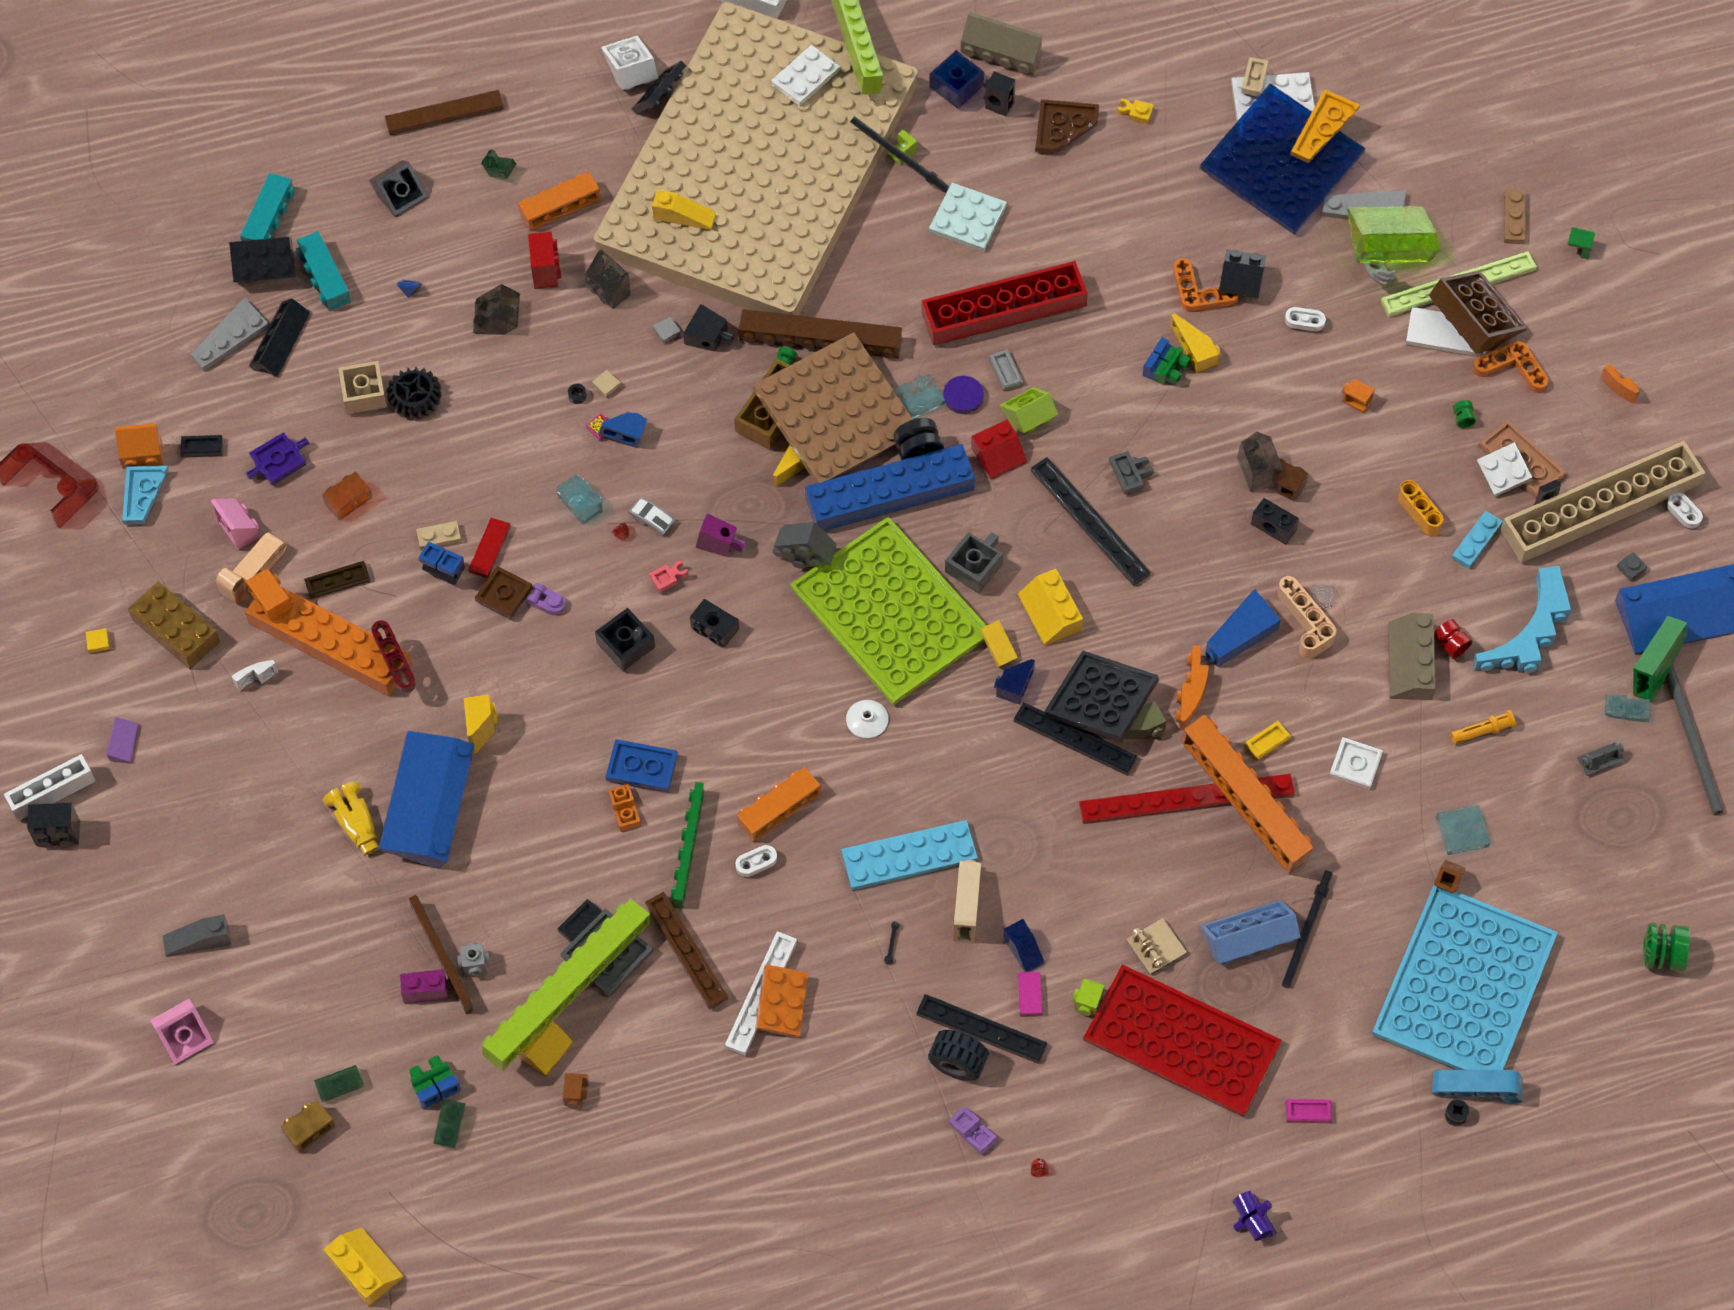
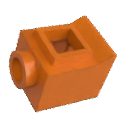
(1357, 395)

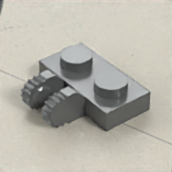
(1127, 473)

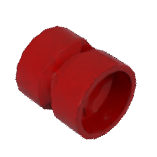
(1455, 641)

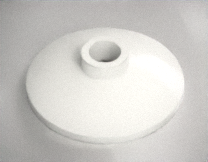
(867, 727)

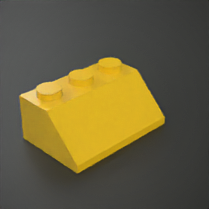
(1051, 607)
(363, 1265)

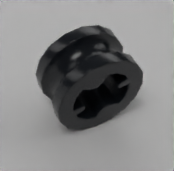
(579, 388)

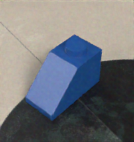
(624, 428)

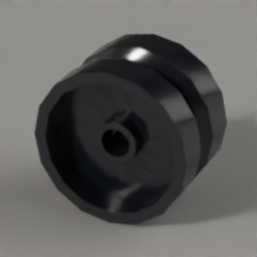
(917, 438)

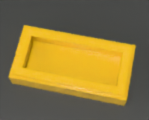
(998, 643)
(1267, 740)

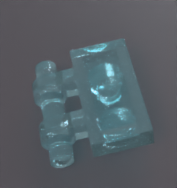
(922, 401)

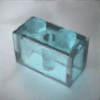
(580, 498)

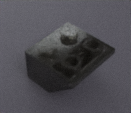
(496, 311)

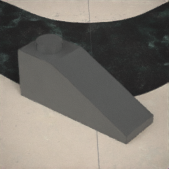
(198, 936)

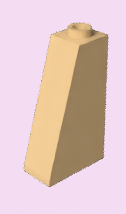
(967, 901)

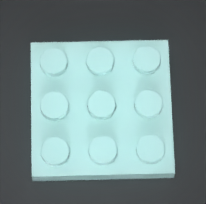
(967, 217)

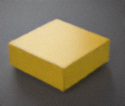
(97, 640)

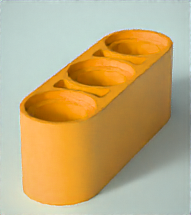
(1419, 499)

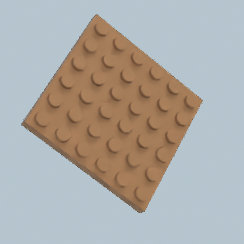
(834, 408)

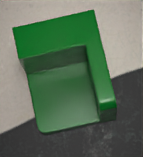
(1581, 239)

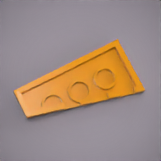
(1324, 122)

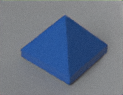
(408, 286)

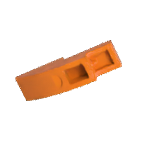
(1193, 690)

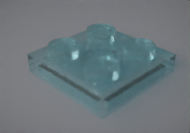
(1463, 830)

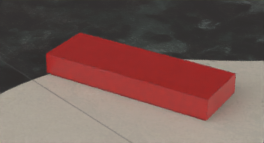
(489, 547)

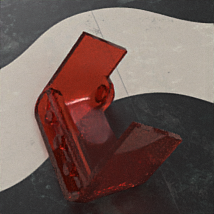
(75, 483)

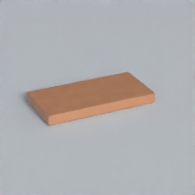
(1539, 464)

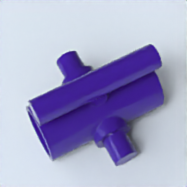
(1253, 1216)

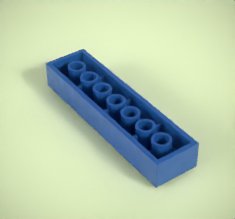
(890, 488)

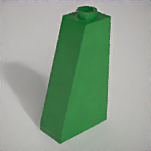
(1658, 658)

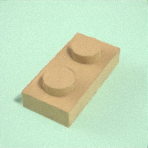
(1254, 76)
(439, 534)

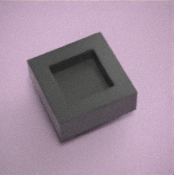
(1632, 566)

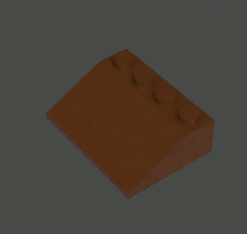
(1476, 310)

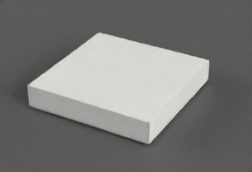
(1356, 763)

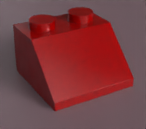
(998, 449)

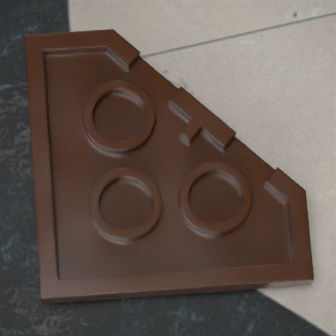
(1063, 123)

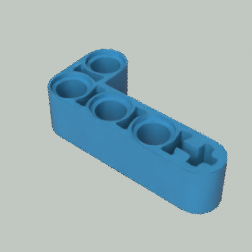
(1479, 1083)

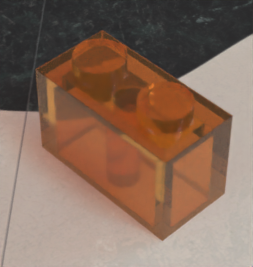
(347, 495)

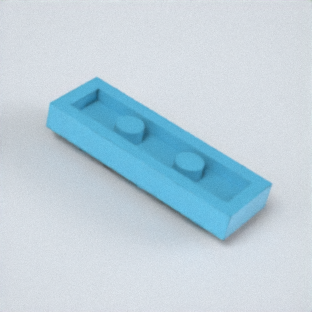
(1477, 539)

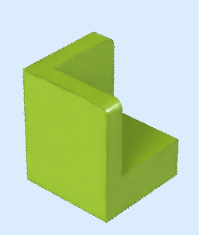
(906, 144)

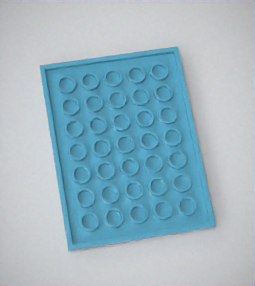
(1464, 982)

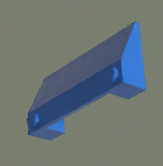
(1696, 598)
(426, 798)

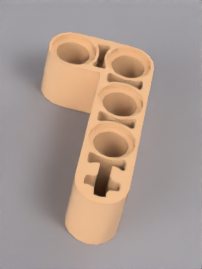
(262, 556)
(1292, 592)

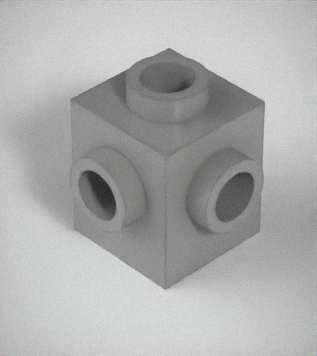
(473, 959)

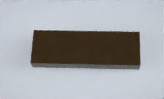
(337, 580)

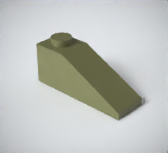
(1147, 724)

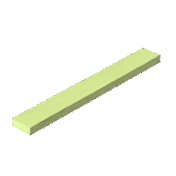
(1494, 273)

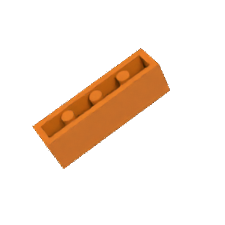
(559, 201)
(778, 804)

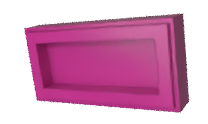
(1030, 993)
(1308, 1111)

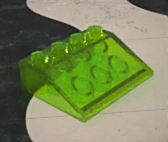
(1392, 234)

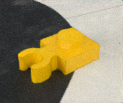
(1139, 111)

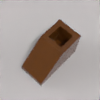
(1290, 481)

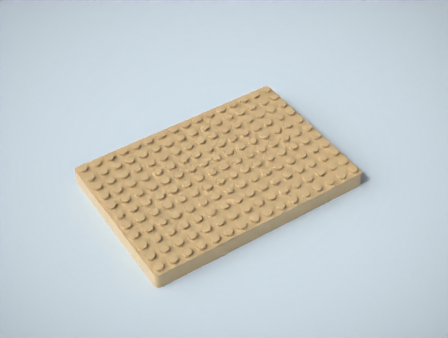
(764, 164)

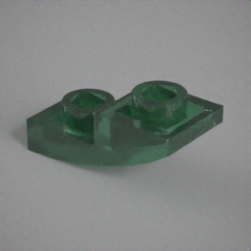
(449, 1123)

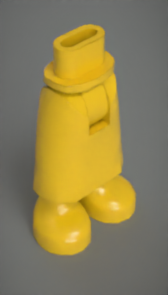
(354, 820)

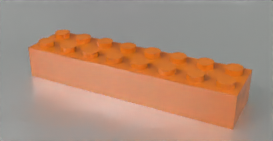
(330, 641)
(1247, 794)

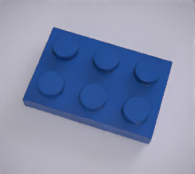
(641, 765)

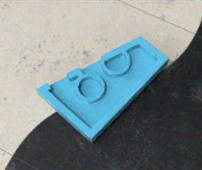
(140, 492)

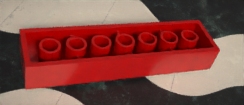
(1004, 303)

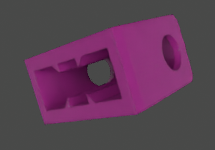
(718, 537)

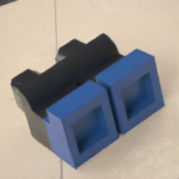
(442, 563)

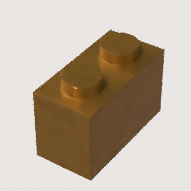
(307, 1126)

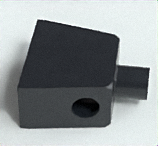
(707, 330)

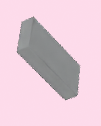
(1005, 370)

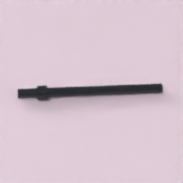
(931, 177)
(1320, 892)

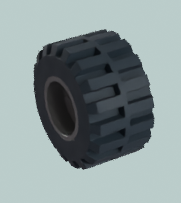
(958, 1055)

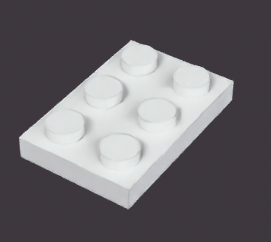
(805, 75)

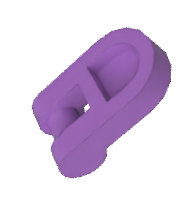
(553, 604)

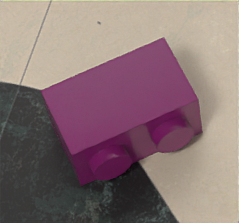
(424, 986)

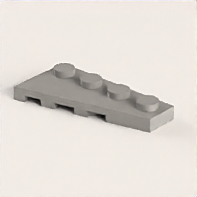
(1336, 205)
(233, 332)

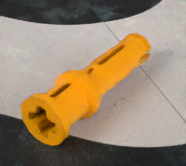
(1491, 725)

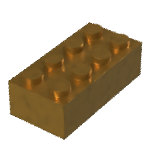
(754, 420)
(174, 625)

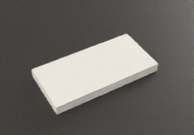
(1434, 331)

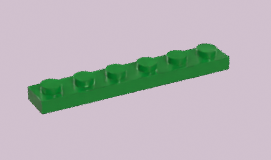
(689, 837)

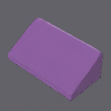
(122, 740)

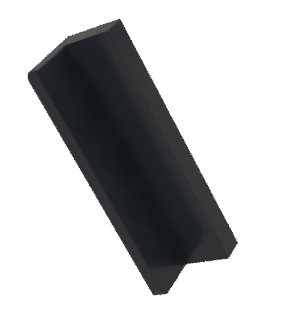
(280, 337)

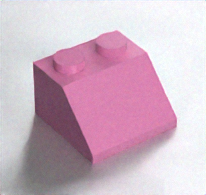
(235, 521)
(181, 1031)

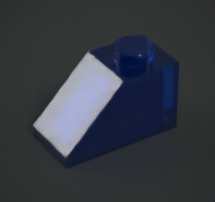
(1014, 681)
(1023, 945)

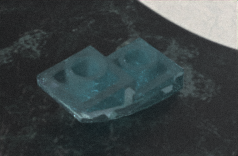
(1627, 709)

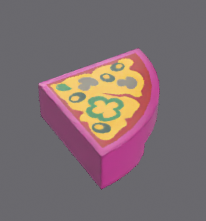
(595, 425)

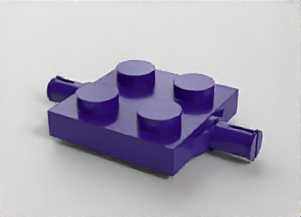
(277, 458)

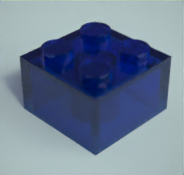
(956, 79)

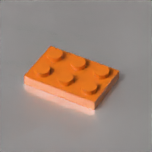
(781, 1001)

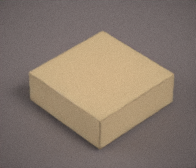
(606, 383)

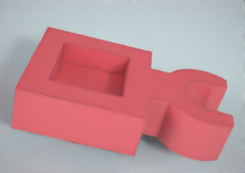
(666, 578)

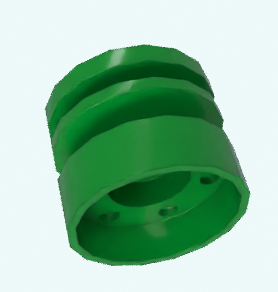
(1663, 946)

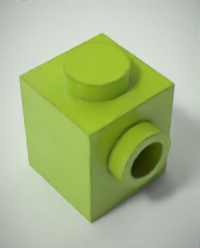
(1088, 997)

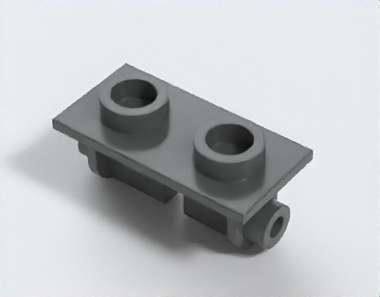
(1601, 758)

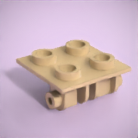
(1156, 945)

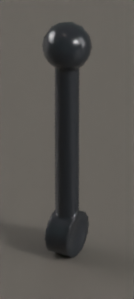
(888, 959)

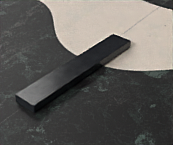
(1076, 739)
(981, 1028)

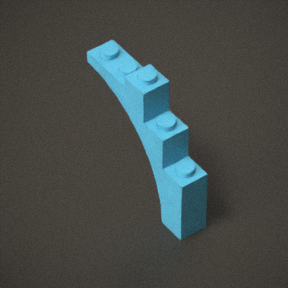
(1523, 649)

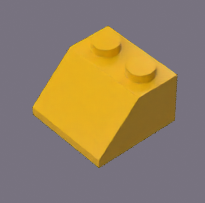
(480, 720)
(546, 1049)

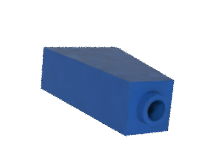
(1242, 630)

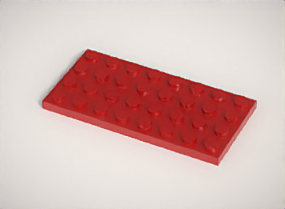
(1182, 1040)

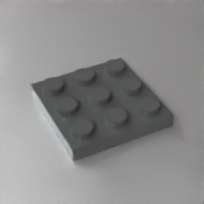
(621, 966)

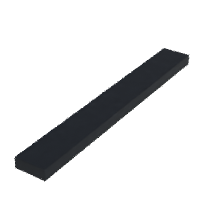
(1090, 521)

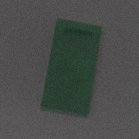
(339, 1083)

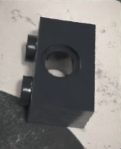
(999, 93)
(1274, 521)
(709, 613)

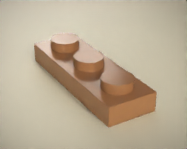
(1514, 216)

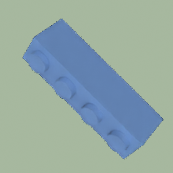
(1251, 931)

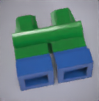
(1163, 361)
(439, 1075)

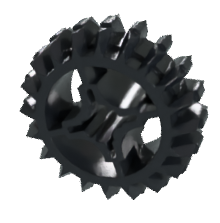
(417, 399)

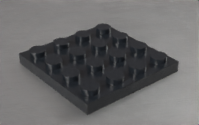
(1101, 696)

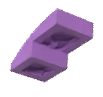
(973, 1131)

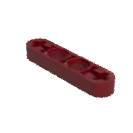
(395, 655)

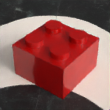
(544, 260)

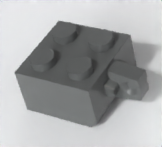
(804, 545)
(974, 561)

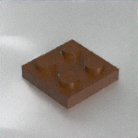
(503, 592)

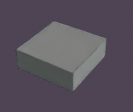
(666, 330)

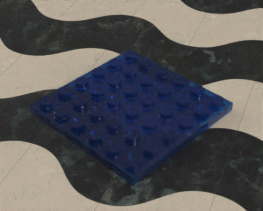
(1259, 165)

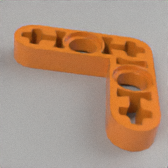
(1198, 296)
(1513, 358)

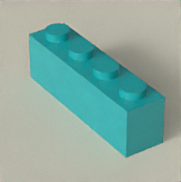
(268, 208)
(323, 271)

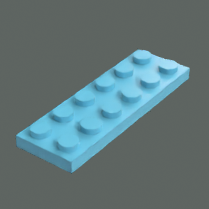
(908, 855)

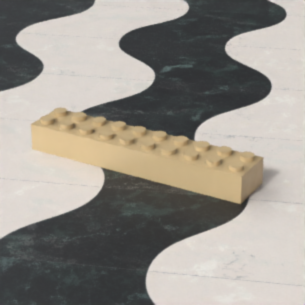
(1602, 501)

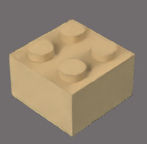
(362, 387)

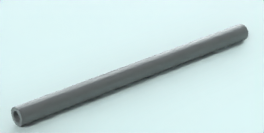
(1694, 742)

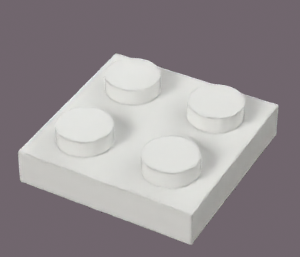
(1504, 469)

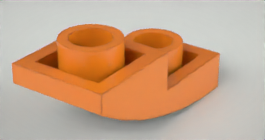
(1623, 387)
(624, 807)

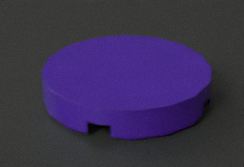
(963, 394)

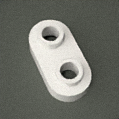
(1305, 318)
(1685, 510)
(755, 861)

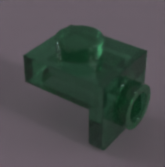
(497, 166)

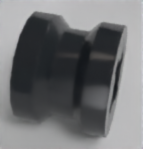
(1456, 1118)

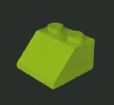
(1029, 409)

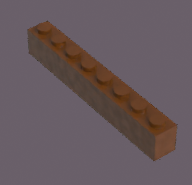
(817, 332)

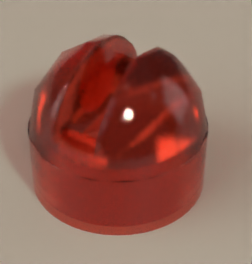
(621, 531)
(1039, 1168)

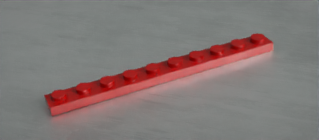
(1171, 800)

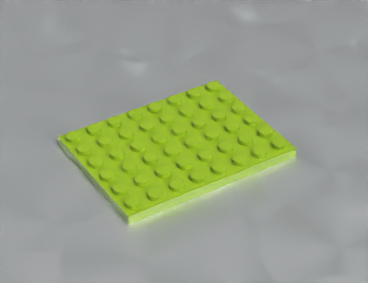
(890, 610)

